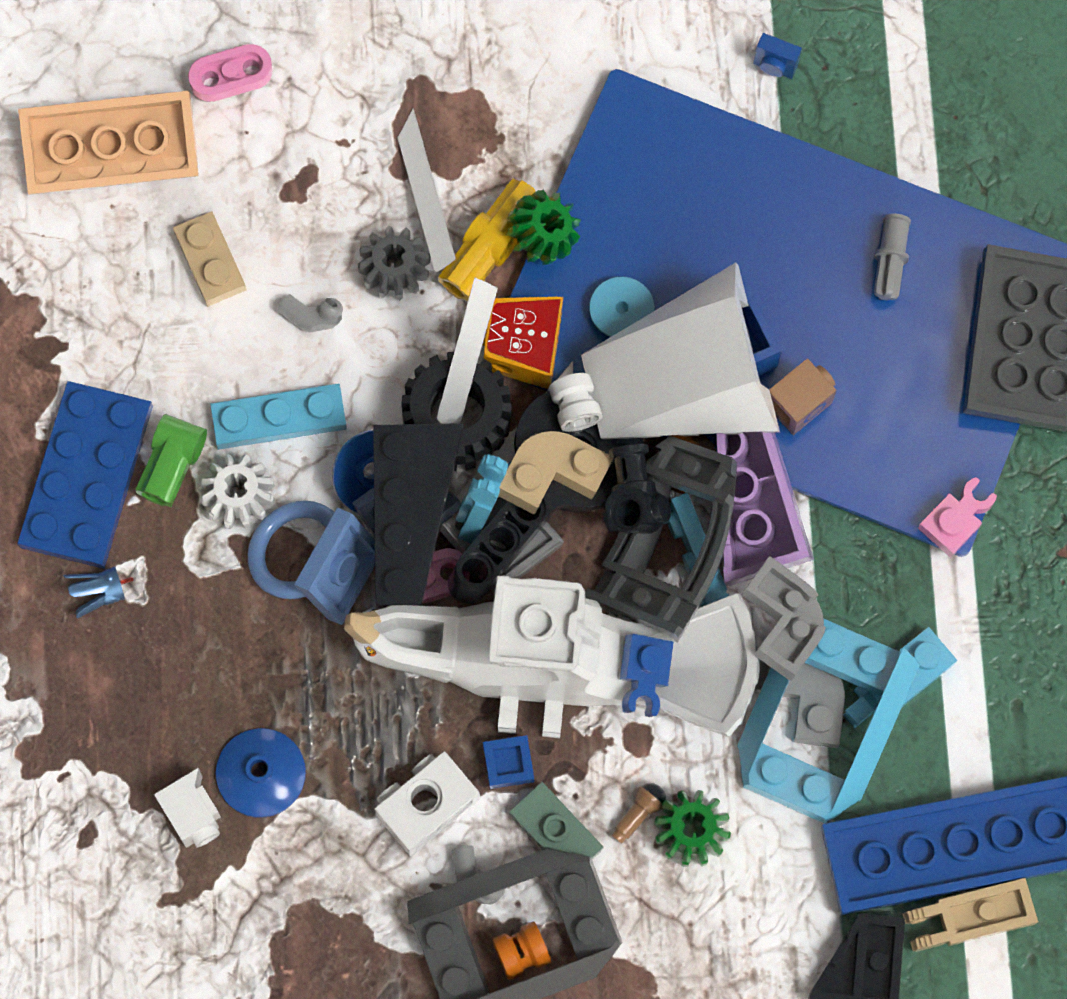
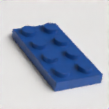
(85, 474)

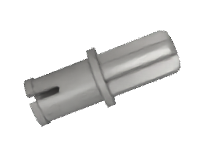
(891, 256)

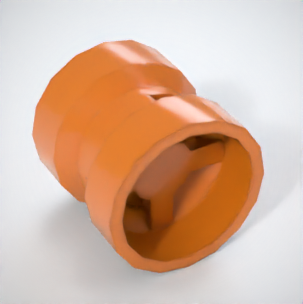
(530, 945)

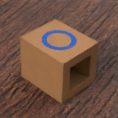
(802, 395)

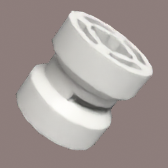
(575, 401)

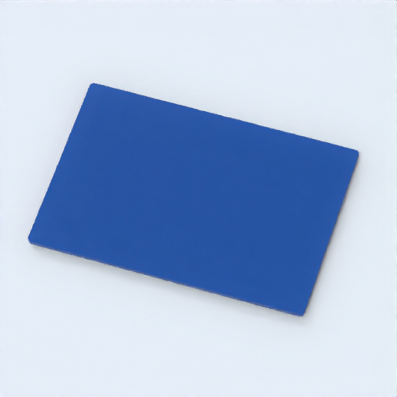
(691, 189)

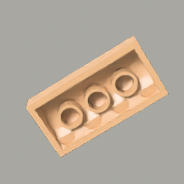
(108, 142)

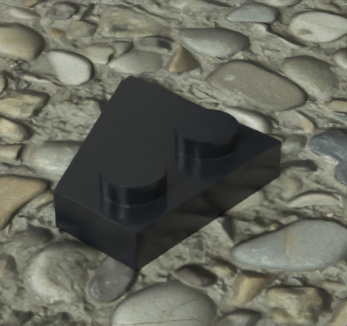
(865, 962)

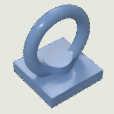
(335, 567)

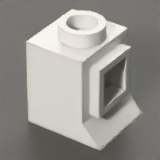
(190, 810)

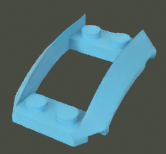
(804, 785)

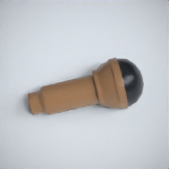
(647, 801)

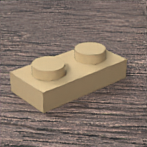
(209, 259)

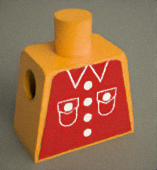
(524, 338)

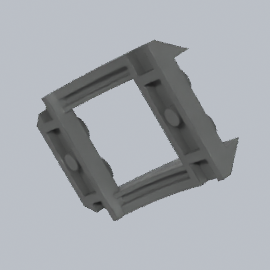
(648, 600)
(581, 905)

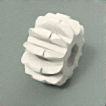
(233, 475)

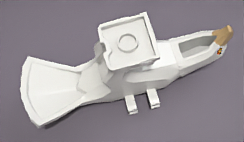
(561, 649)

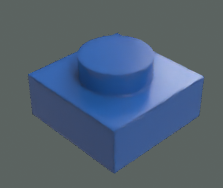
(777, 56)
(508, 762)

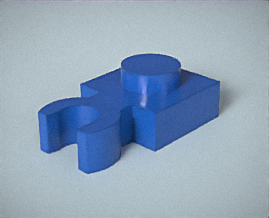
(646, 665)

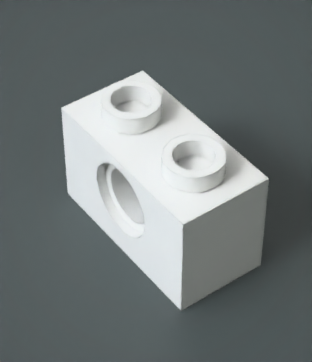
(415, 827)

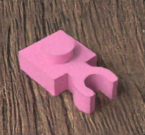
(954, 520)

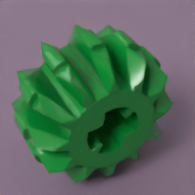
(542, 211)
(675, 826)

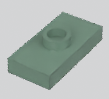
(553, 825)

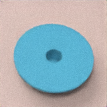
(619, 304)

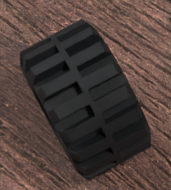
(485, 388)

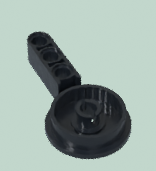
(509, 527)

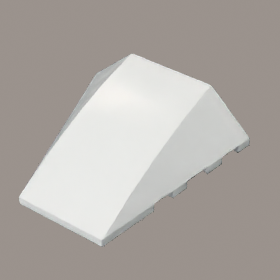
(683, 369)

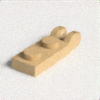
(976, 914)

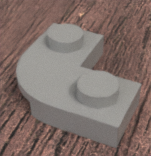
(798, 617)
(819, 704)

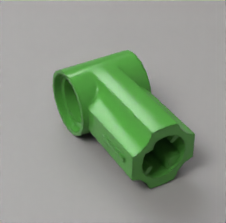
(174, 448)

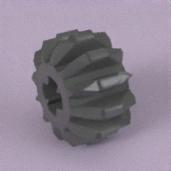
(396, 248)

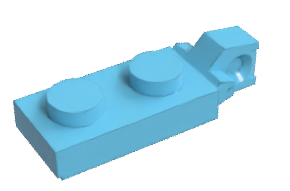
(934, 662)

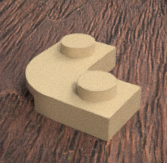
(550, 458)

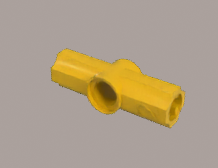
(484, 243)

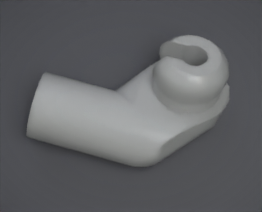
(314, 318)
(466, 867)

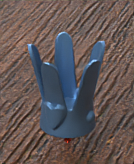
(101, 582)

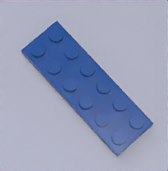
(948, 846)

